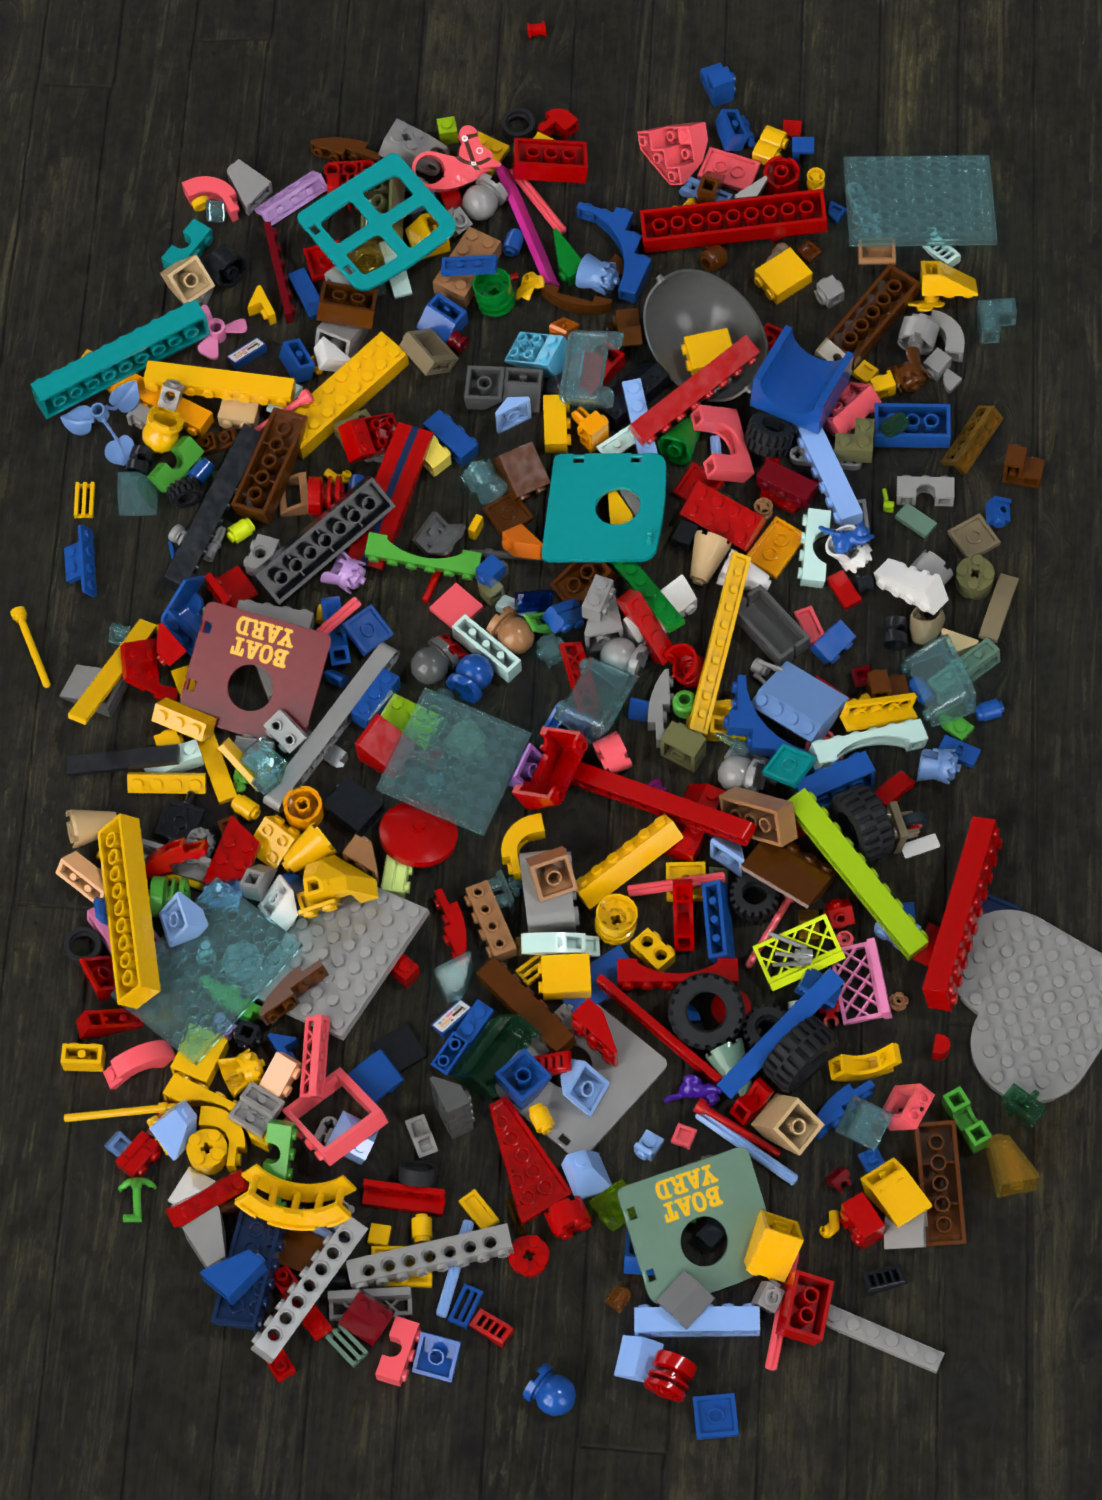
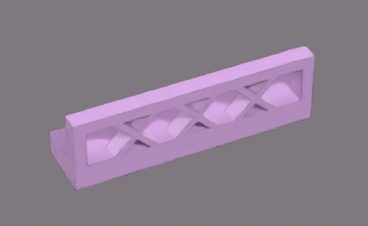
(292, 197)

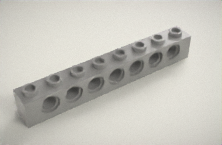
(437, 1248)
(270, 1349)

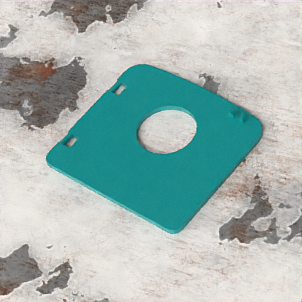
(575, 530)

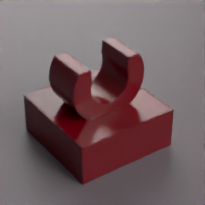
(836, 1177)

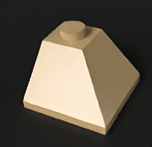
(187, 279)

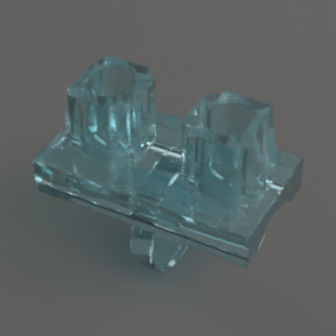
(499, 882)

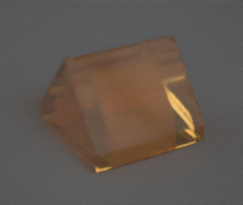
(618, 1298)

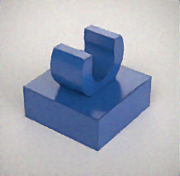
(870, 1160)

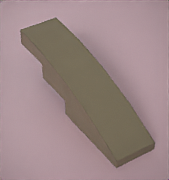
(998, 607)

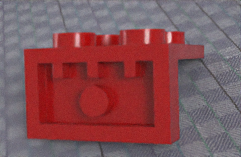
(231, 587)

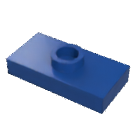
(966, 753)

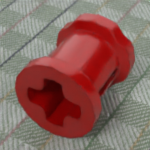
(536, 29)

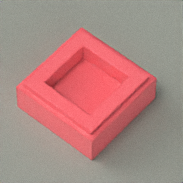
(684, 1136)

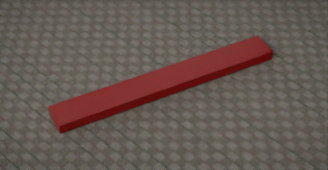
(658, 1030)

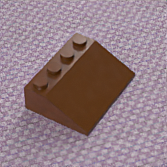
(790, 872)

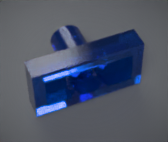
(533, 600)

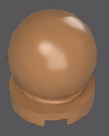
(511, 631)

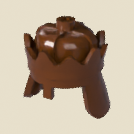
(910, 374)

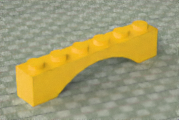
(197, 1095)

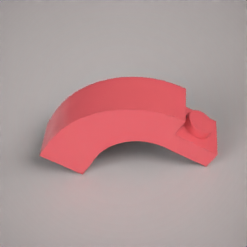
(215, 190)
(139, 1058)

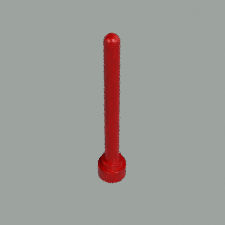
(703, 1108)

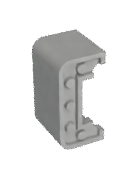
(550, 915)

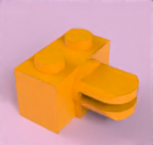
(592, 428)

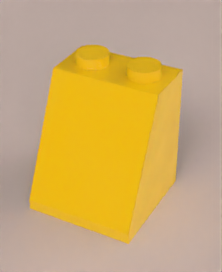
(773, 1246)

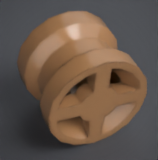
(764, 504)

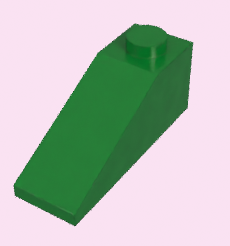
(567, 259)

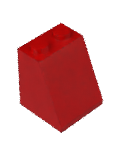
(377, 743)

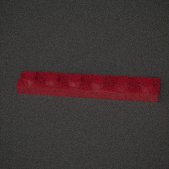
(282, 279)

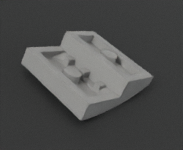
(256, 1109)
(908, 1235)

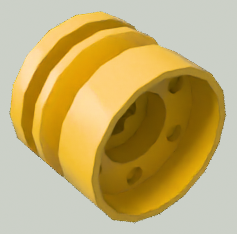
(616, 909)

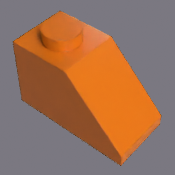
(521, 543)

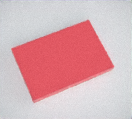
(738, 170)

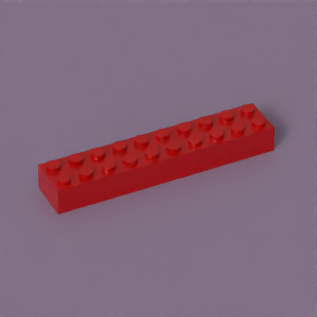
(733, 221)
(962, 914)

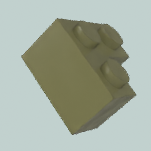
(856, 446)

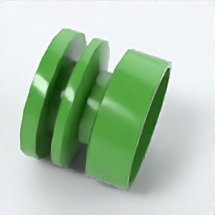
(162, 892)

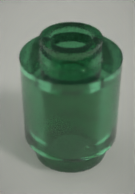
(894, 424)

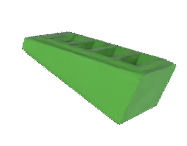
(537, 624)

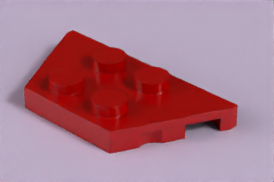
(233, 855)

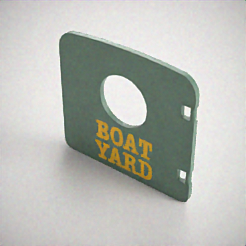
(665, 1203)

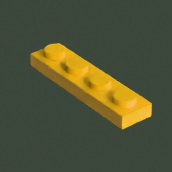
(166, 782)

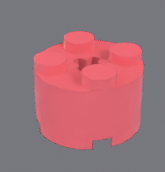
(612, 753)

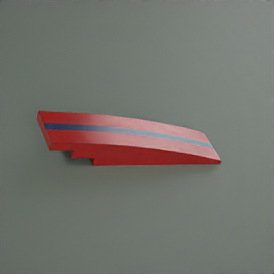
(398, 479)

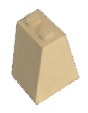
(788, 1123)

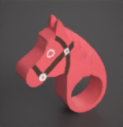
(464, 169)

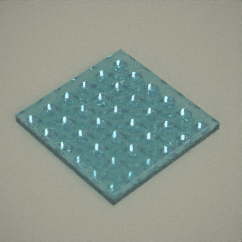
(454, 761)

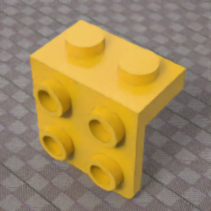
(275, 839)
(310, 910)

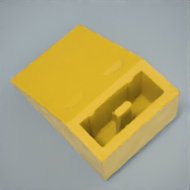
(945, 281)
(895, 1192)

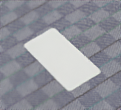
(920, 845)

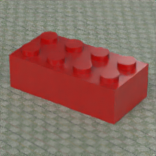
(723, 516)

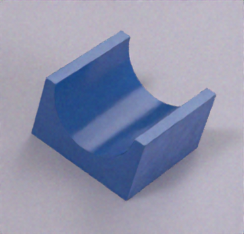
(798, 384)

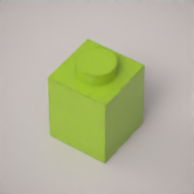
(447, 130)

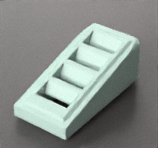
(954, 258)

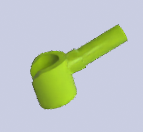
(888, 506)

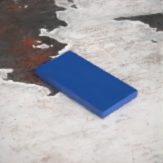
(603, 965)

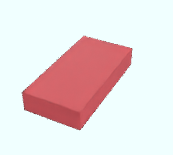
(809, 623)

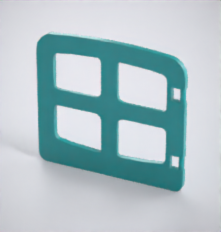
(378, 223)

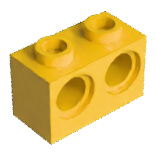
(649, 954)

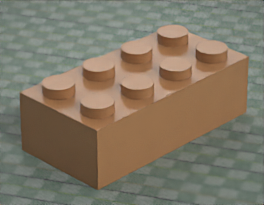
(460, 288)
(770, 815)

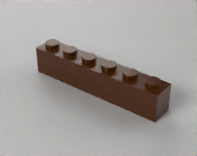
(521, 1000)

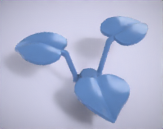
(80, 420)

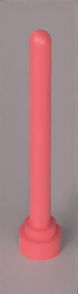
(304, 398)
(771, 927)

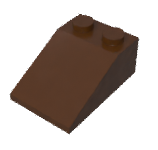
(578, 577)

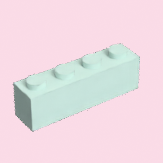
(481, 642)

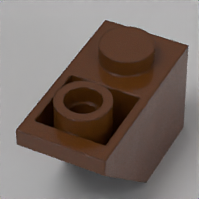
(710, 187)

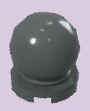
(432, 662)

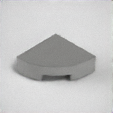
(951, 380)

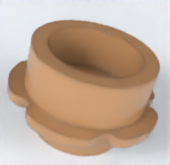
(898, 1006)

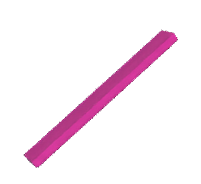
(527, 226)

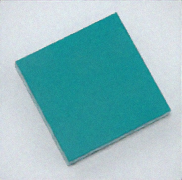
(789, 765)

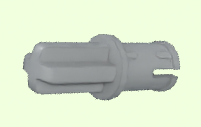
(216, 544)

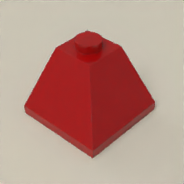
(167, 646)

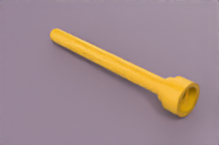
(19, 615)

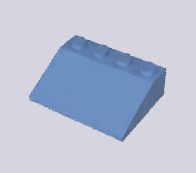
(799, 702)

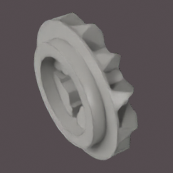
(200, 833)

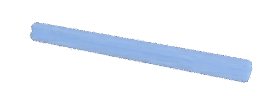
(754, 1152)

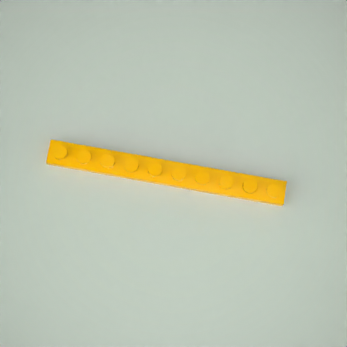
(719, 643)

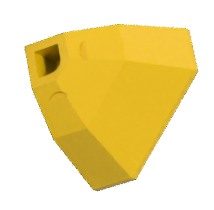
(335, 879)

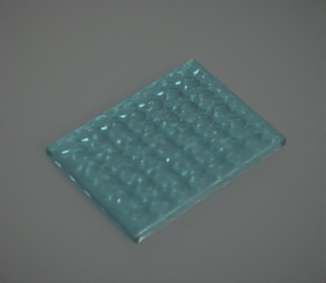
(919, 200)
(216, 974)

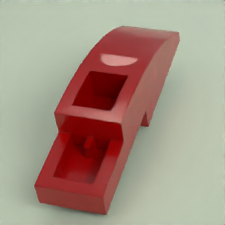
(177, 851)
(453, 919)
(314, 1321)

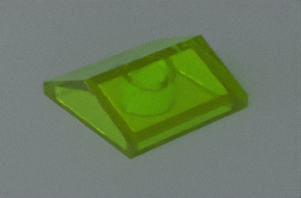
(608, 1207)

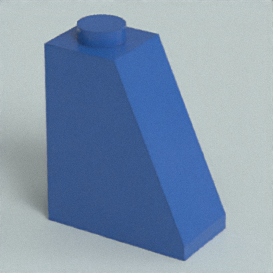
(235, 1275)

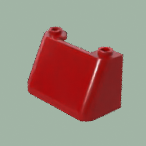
(556, 769)

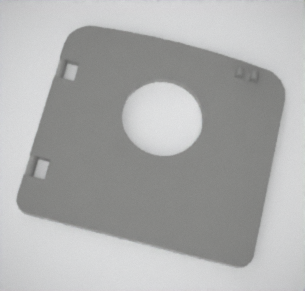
(636, 1071)

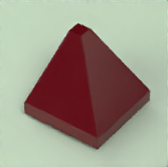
(859, 675)

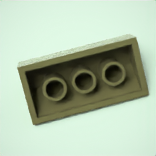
(384, 198)

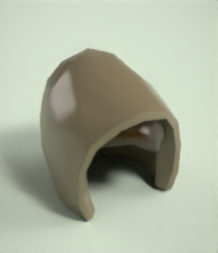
(922, 630)

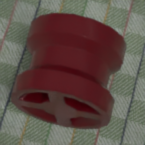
(458, 341)

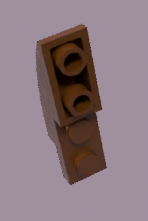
(342, 149)
(285, 994)

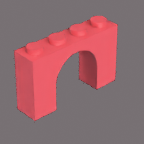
(727, 425)

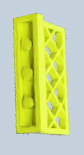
(796, 972)

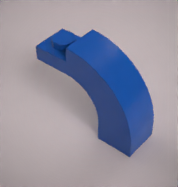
(339, 646)

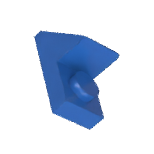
(283, 1043)

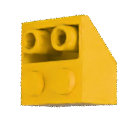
(420, 229)

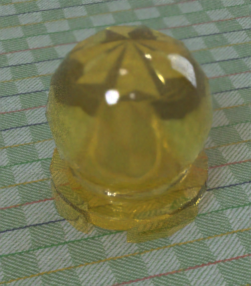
(367, 256)

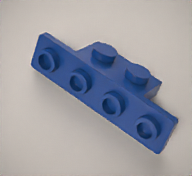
(81, 562)

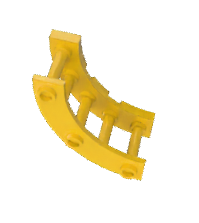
(293, 1217)

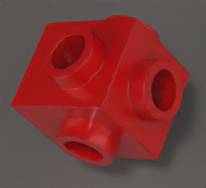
(839, 913)

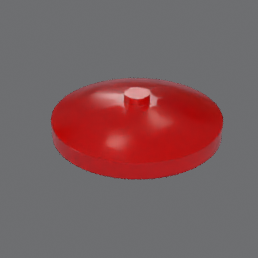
(416, 836)

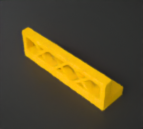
(879, 714)

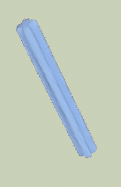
(451, 1278)

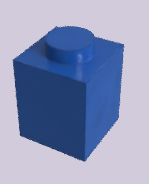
(490, 571)

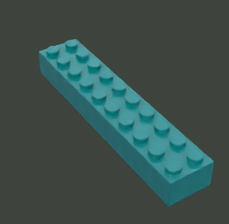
(120, 359)

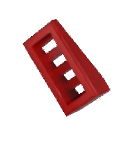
(550, 1058)
(508, 1330)

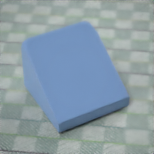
(117, 1143)

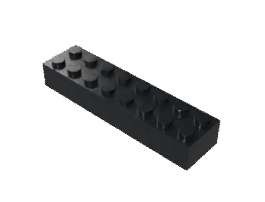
(323, 539)

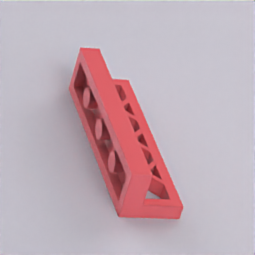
(318, 1057)

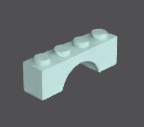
(813, 569)

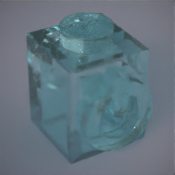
(549, 649)

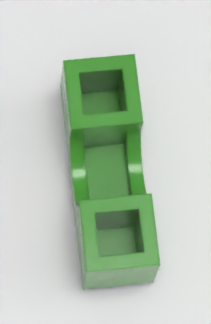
(186, 453)
(959, 1109)
(282, 1135)

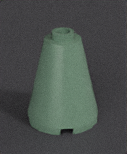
(725, 1057)

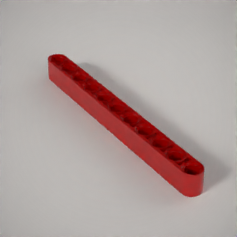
(662, 802)

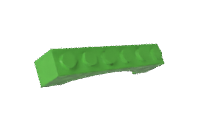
(381, 549)

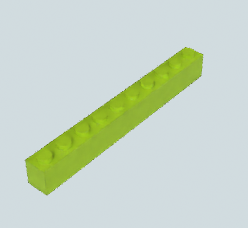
(857, 875)

